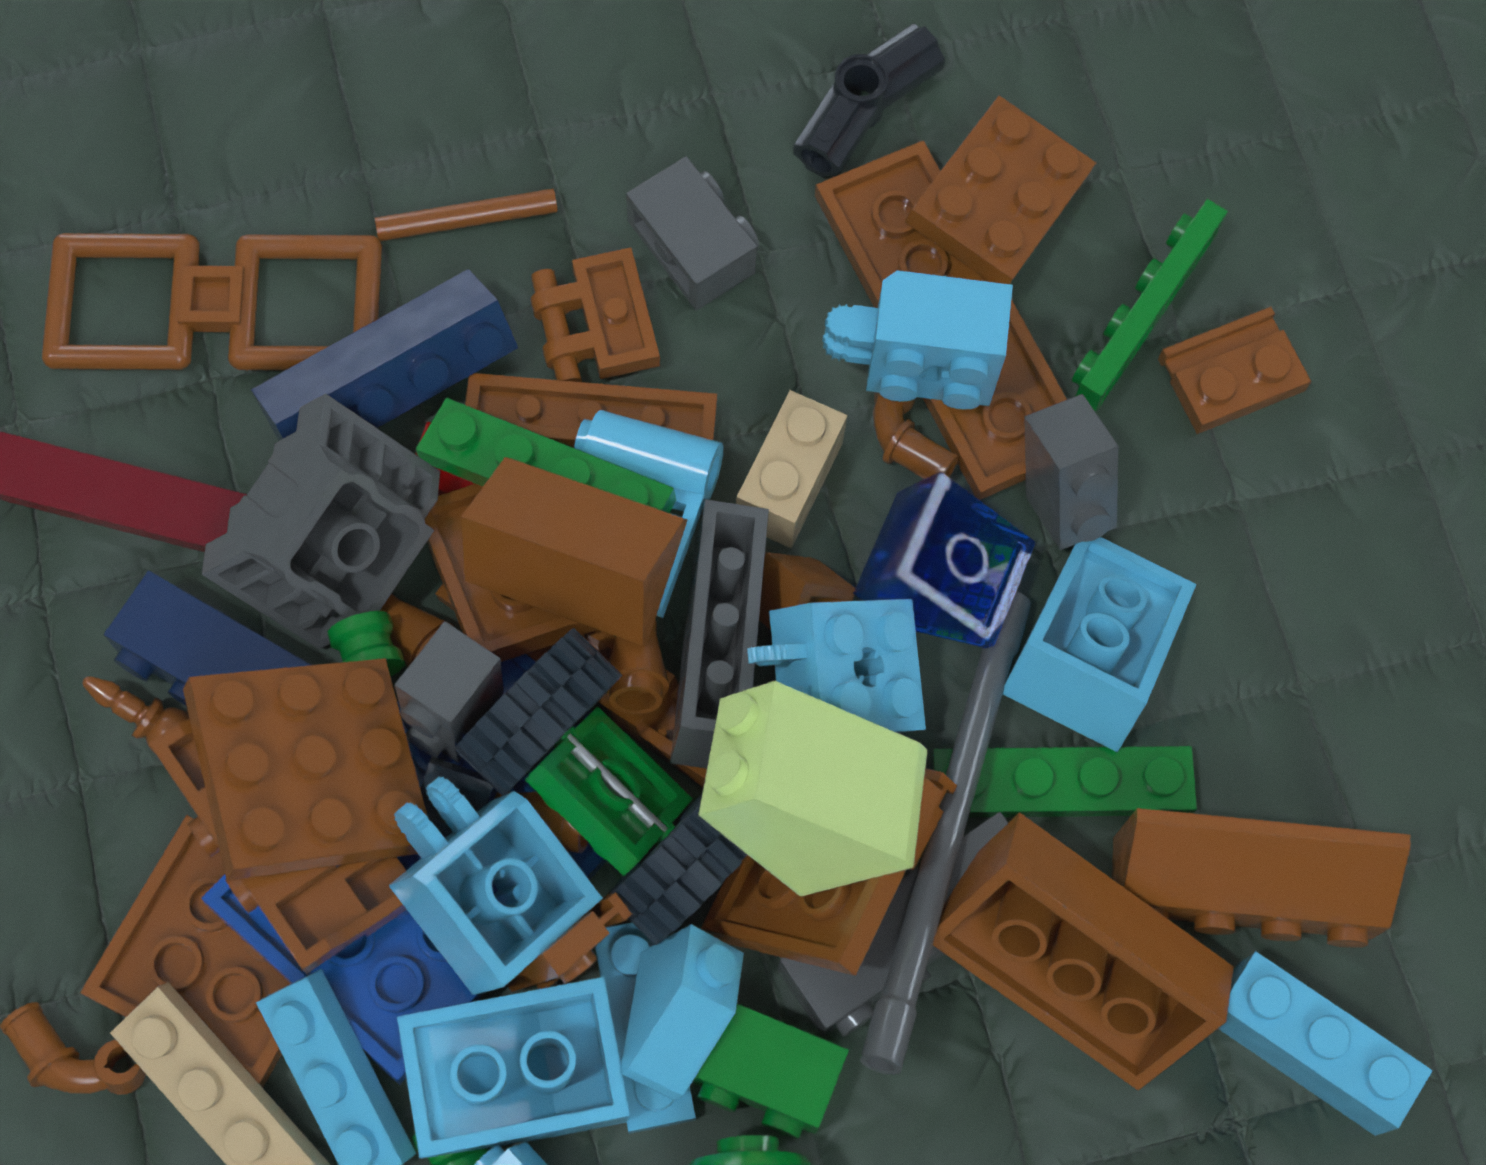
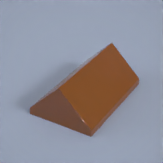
(570, 549)

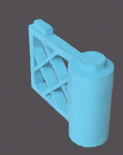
(662, 454)

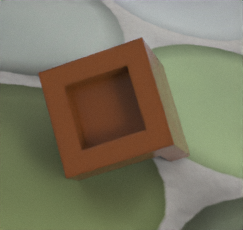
(798, 581)

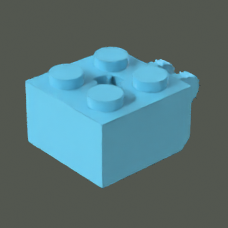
(927, 338)
(851, 658)
(451, 893)

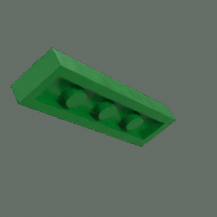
(1158, 288)
(476, 443)
(1080, 781)

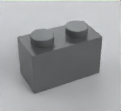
(693, 232)
(1071, 471)
(448, 691)

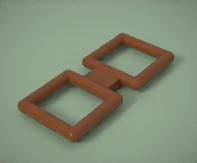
(200, 297)

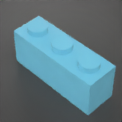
(1321, 1046)

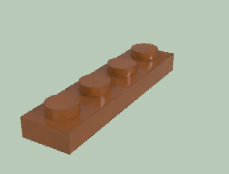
(560, 406)

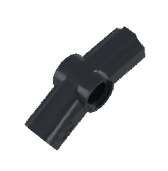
(845, 117)

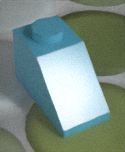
(680, 1009)

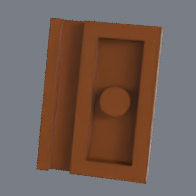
(1234, 370)
(572, 950)

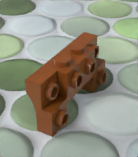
(310, 908)

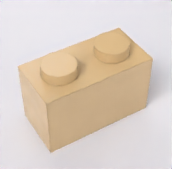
(793, 464)

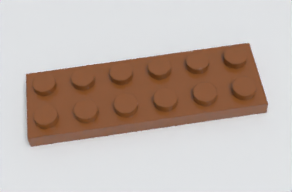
(868, 219)

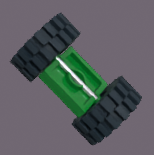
(602, 785)

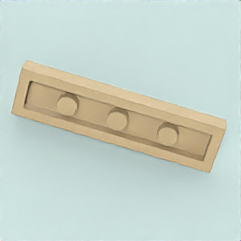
(210, 1085)

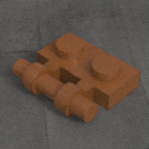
(614, 314)

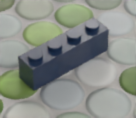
(396, 357)
(182, 638)

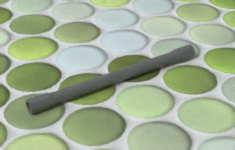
(896, 1009)

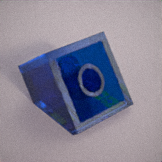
(950, 559)

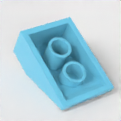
(1100, 641)
(513, 1068)

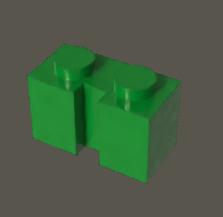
(772, 1070)

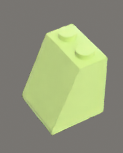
(812, 789)

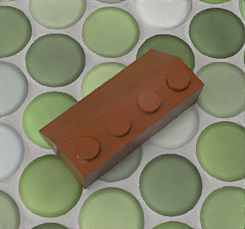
(1262, 875)
(1083, 954)

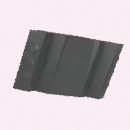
(326, 523)

